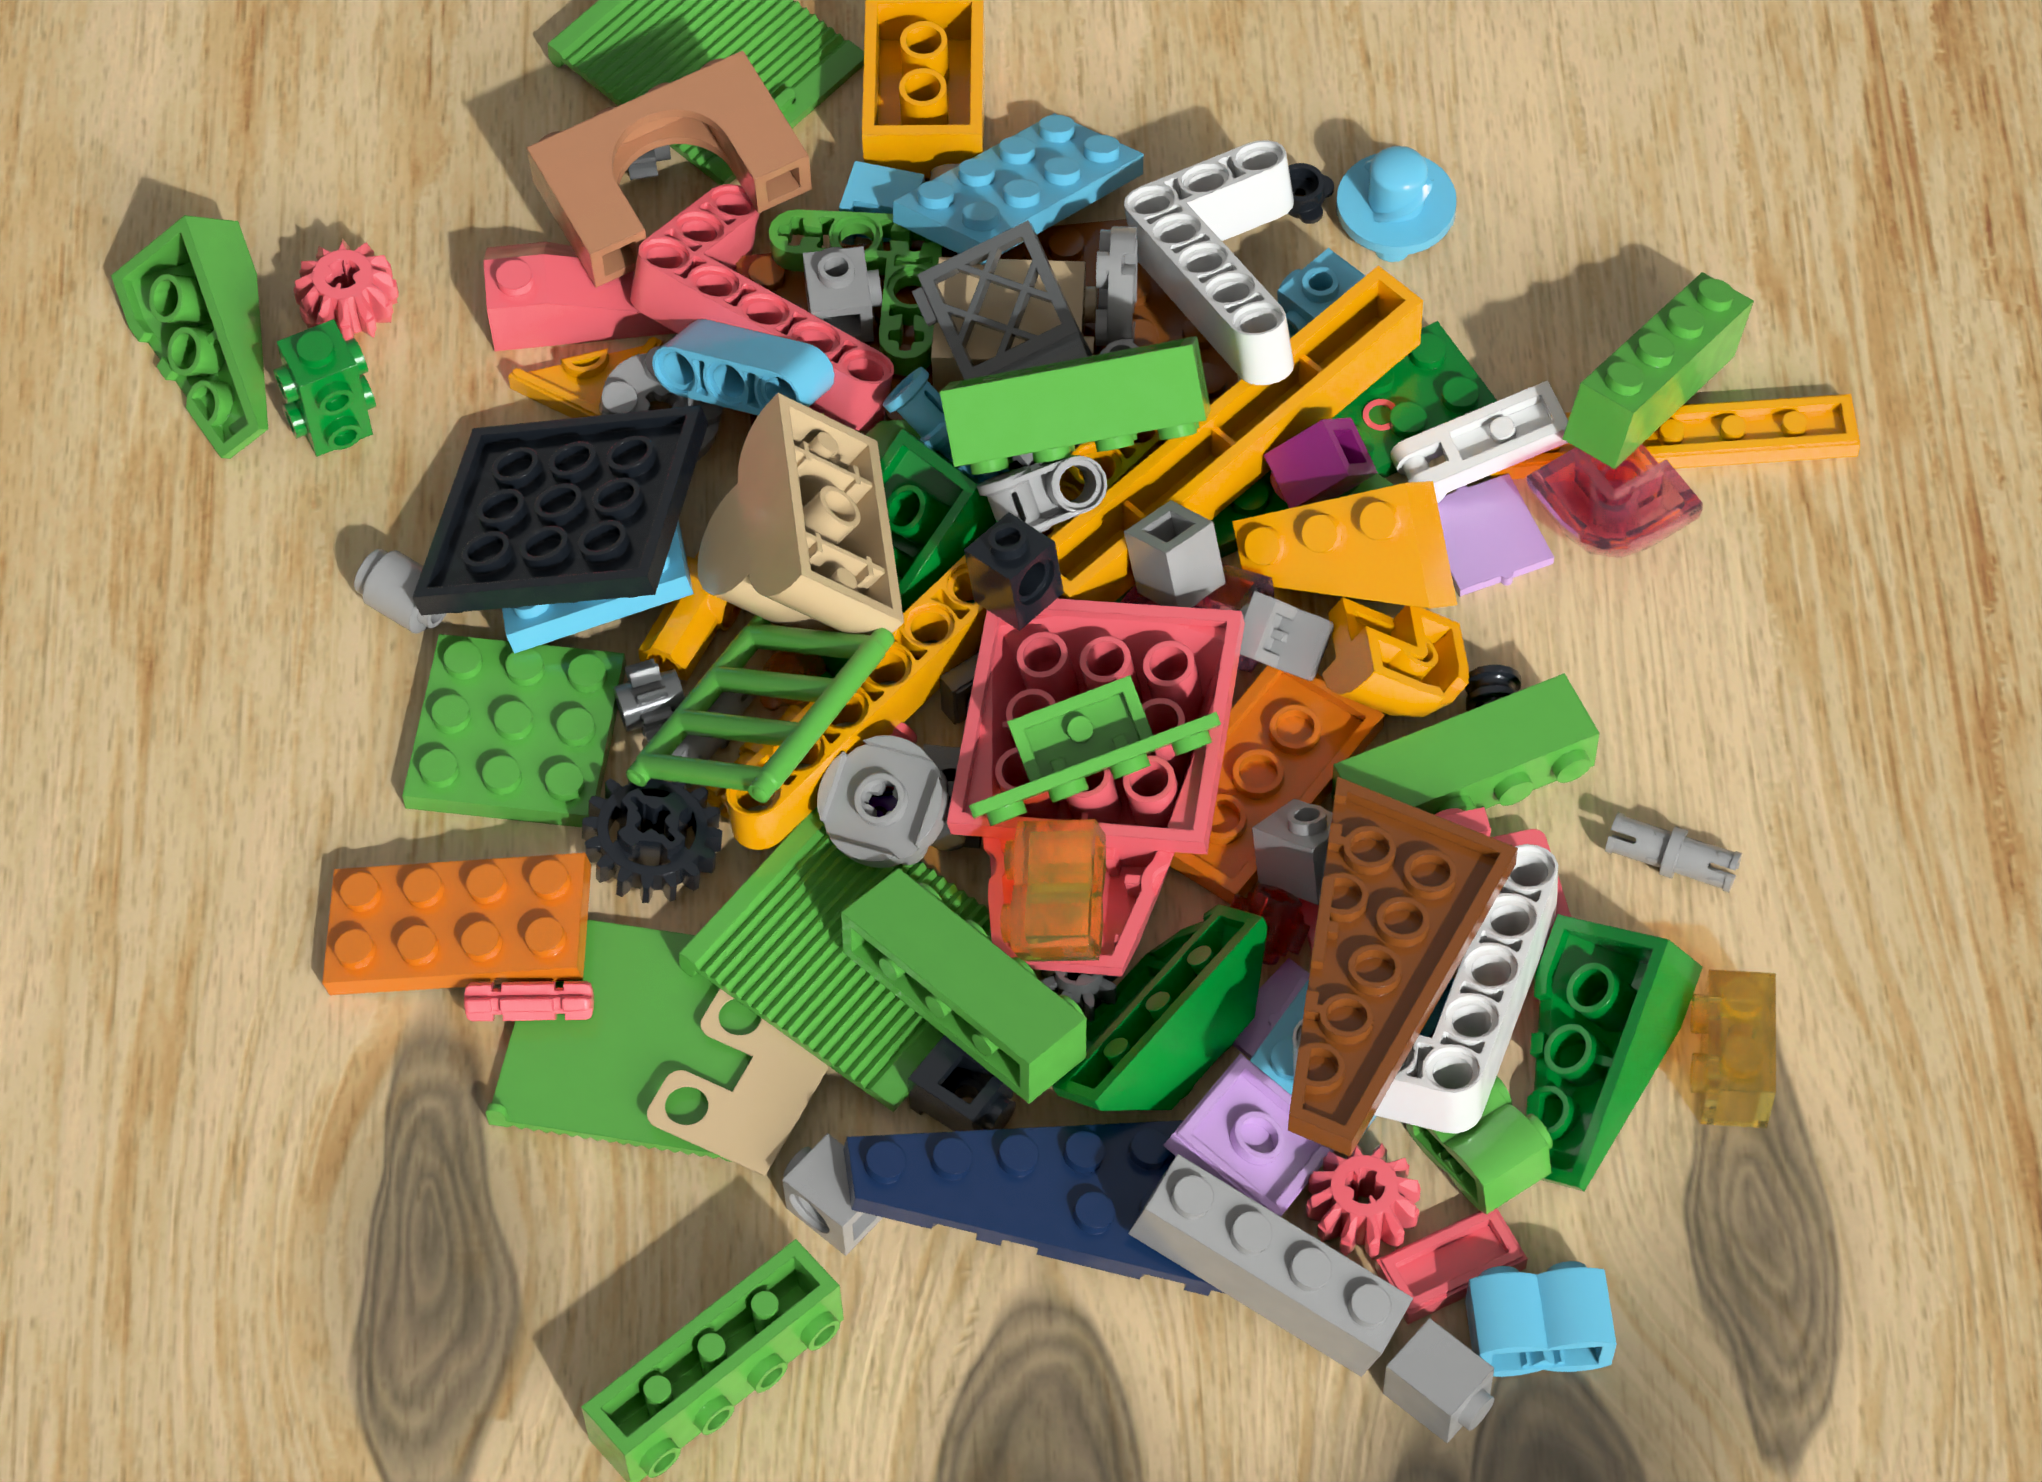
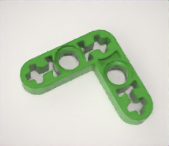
(897, 265)

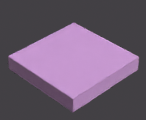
(1245, 1138)

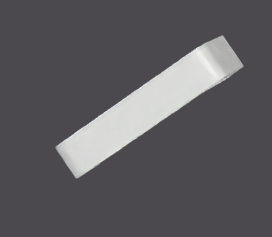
(1182, 249)
(1453, 1073)

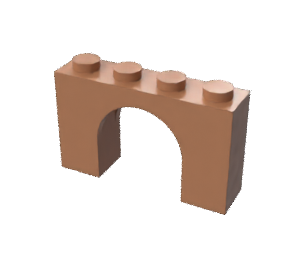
(712, 108)

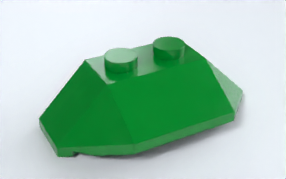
(1172, 1016)

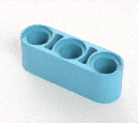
(740, 367)

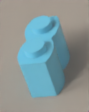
(1541, 1319)

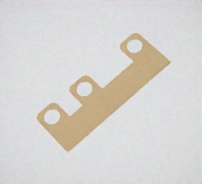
(762, 1108)

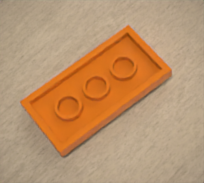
(1276, 750)
(457, 923)

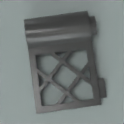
(1052, 346)

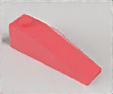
(546, 298)

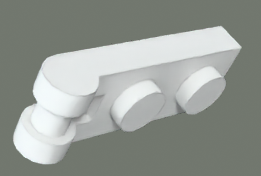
(1484, 440)

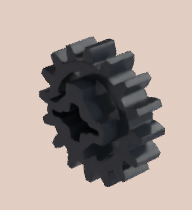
(652, 836)

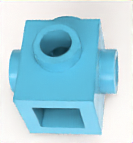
(1315, 288)

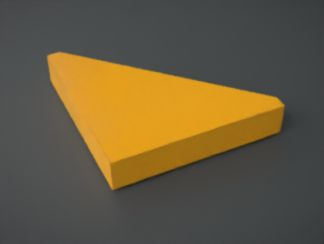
(577, 382)

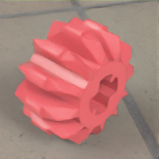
(347, 287)
(1389, 1203)

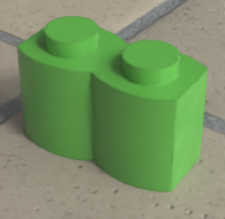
(1495, 1156)

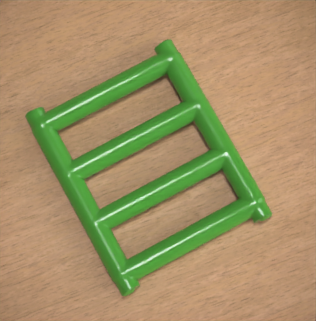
(793, 738)

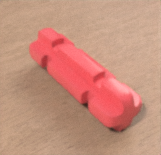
(529, 1001)

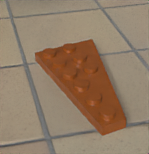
(1389, 934)

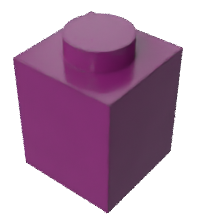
(1320, 463)

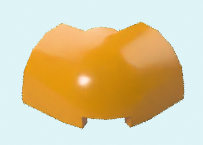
(1396, 663)

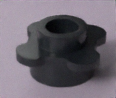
(1315, 186)

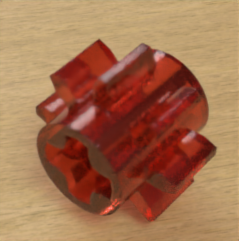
(1282, 915)

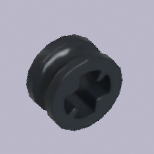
(1491, 683)

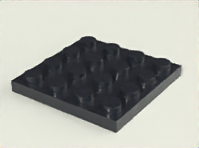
(562, 511)

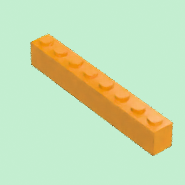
(1207, 471)

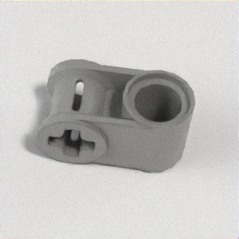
(1035, 492)

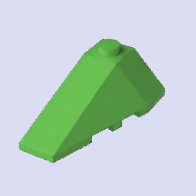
(200, 313)

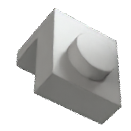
(1284, 636)

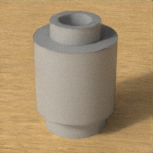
(388, 585)

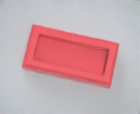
(1440, 1264)

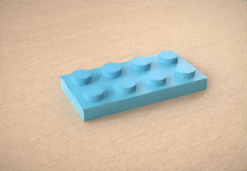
(1028, 176)

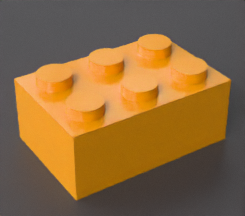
(923, 83)

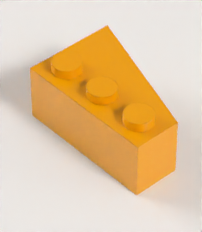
(1355, 546)

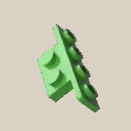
(1083, 738)

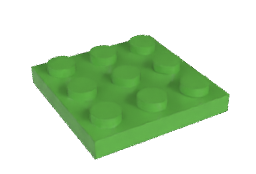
(514, 731)

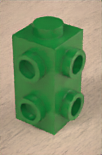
(325, 388)

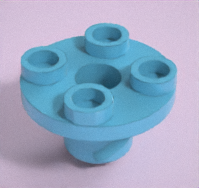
(1396, 203)

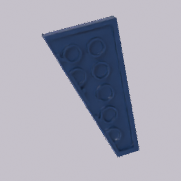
(1037, 1187)

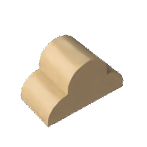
(805, 527)

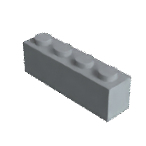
(1271, 1266)

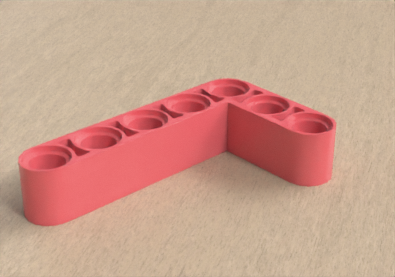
(690, 275)

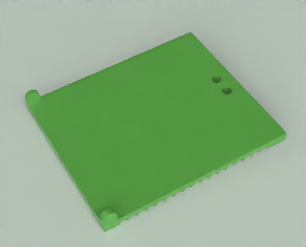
(643, 43)
(784, 960)
(607, 1069)

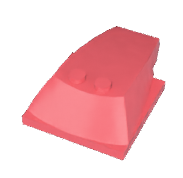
(1181, 670)

